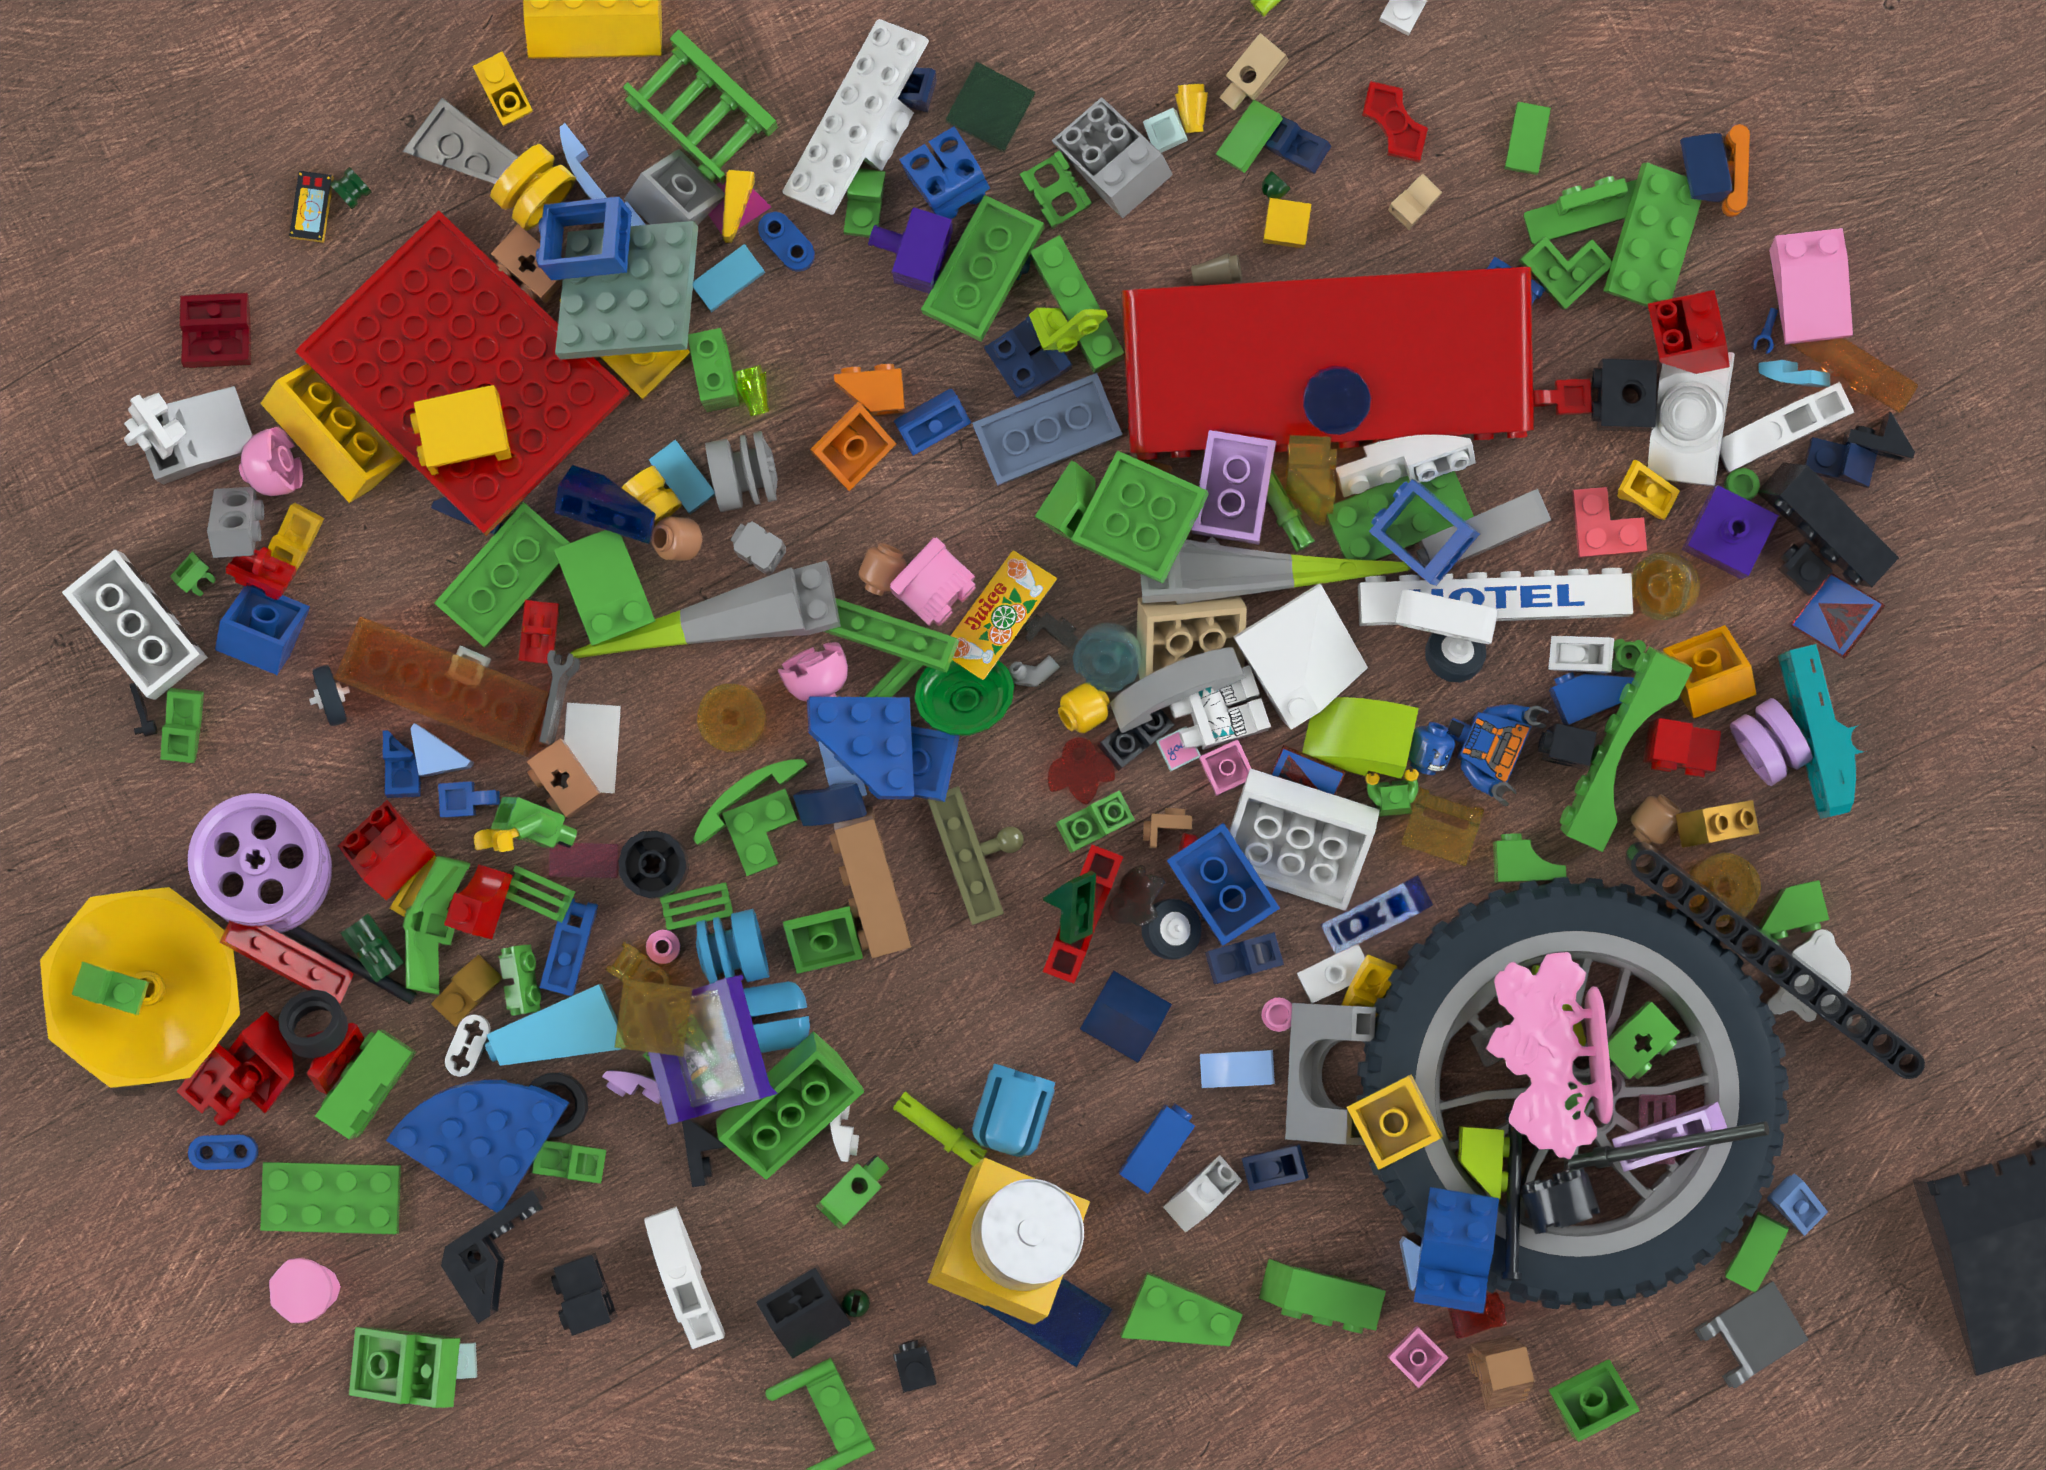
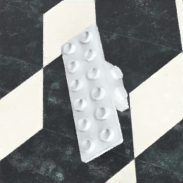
(861, 120)

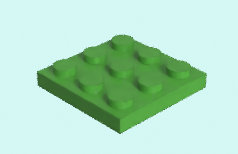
(1140, 516)

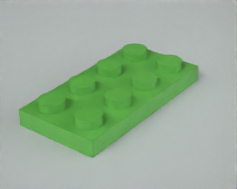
(1653, 237)
(983, 268)
(1419, 520)
(503, 575)
(330, 1198)

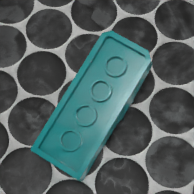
(1827, 738)

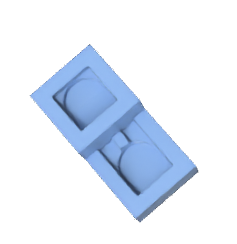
(1237, 1069)

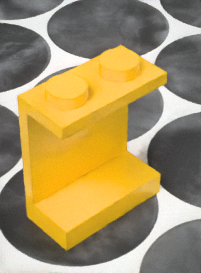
(460, 428)

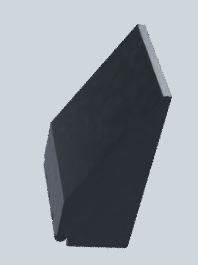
(1993, 1255)

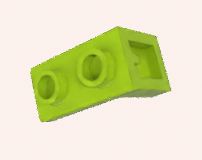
(1060, 335)

